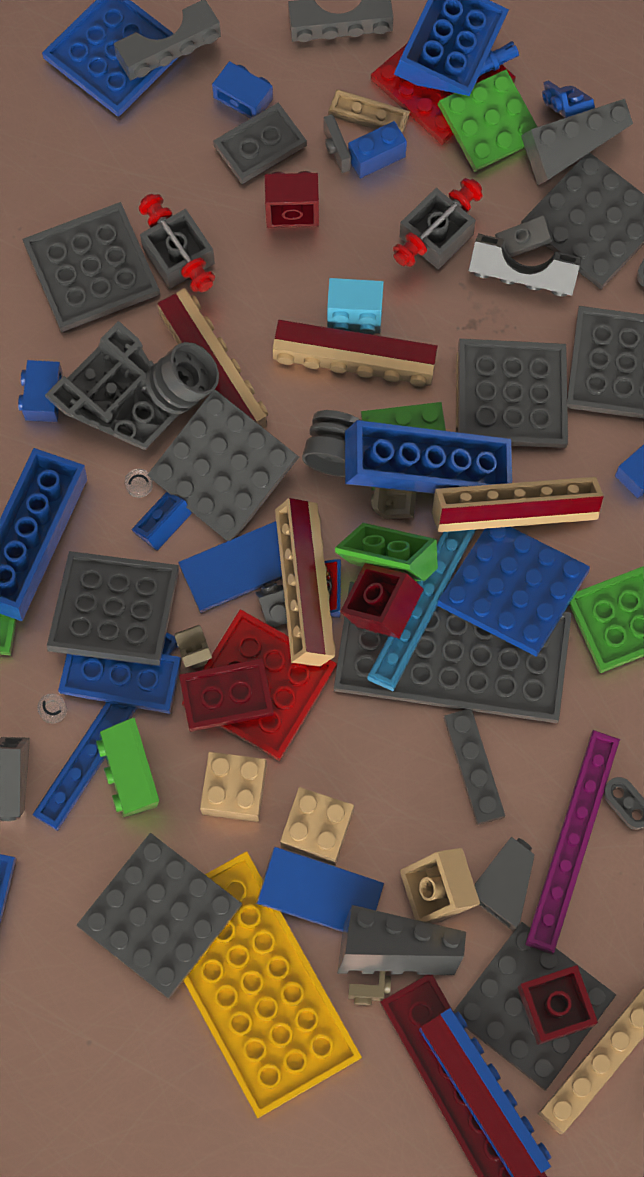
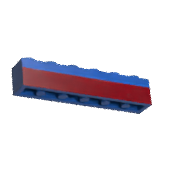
(484, 1096)

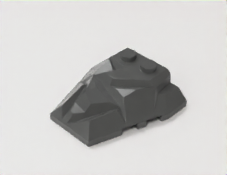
(112, 391)

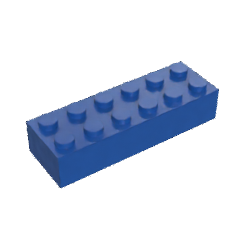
(423, 458)
(34, 526)

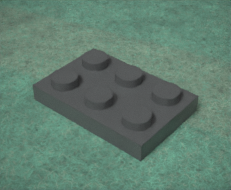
(260, 143)

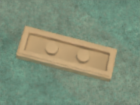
(366, 111)

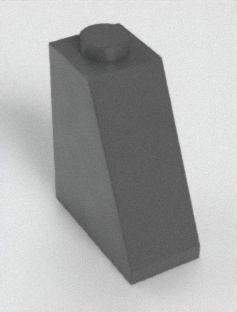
(13, 776)
(506, 882)

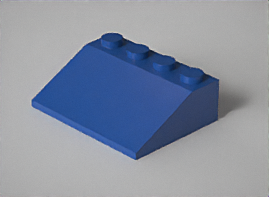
(451, 44)

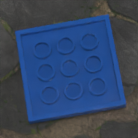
(88, 53)
(514, 587)

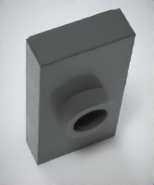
(335, 144)
(526, 236)

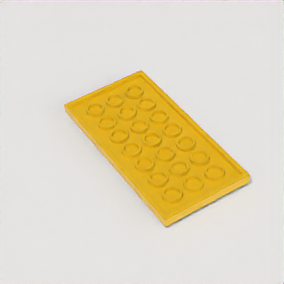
(266, 1000)

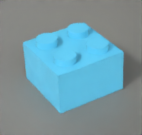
(355, 305)

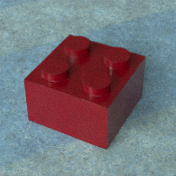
(292, 199)
(382, 600)
(557, 1004)

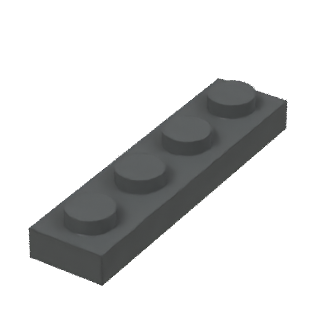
(474, 766)

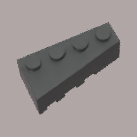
(569, 139)
(398, 944)

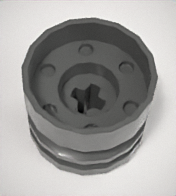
(182, 378)
(327, 445)

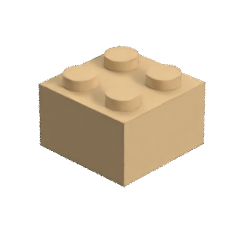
(233, 786)
(317, 826)
(440, 886)

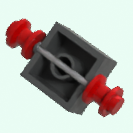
(438, 226)
(176, 246)

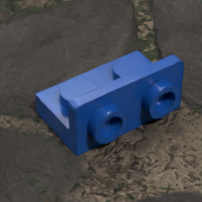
(566, 100)

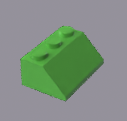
(390, 550)
(127, 768)

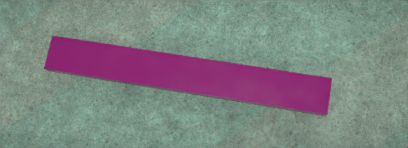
(572, 842)

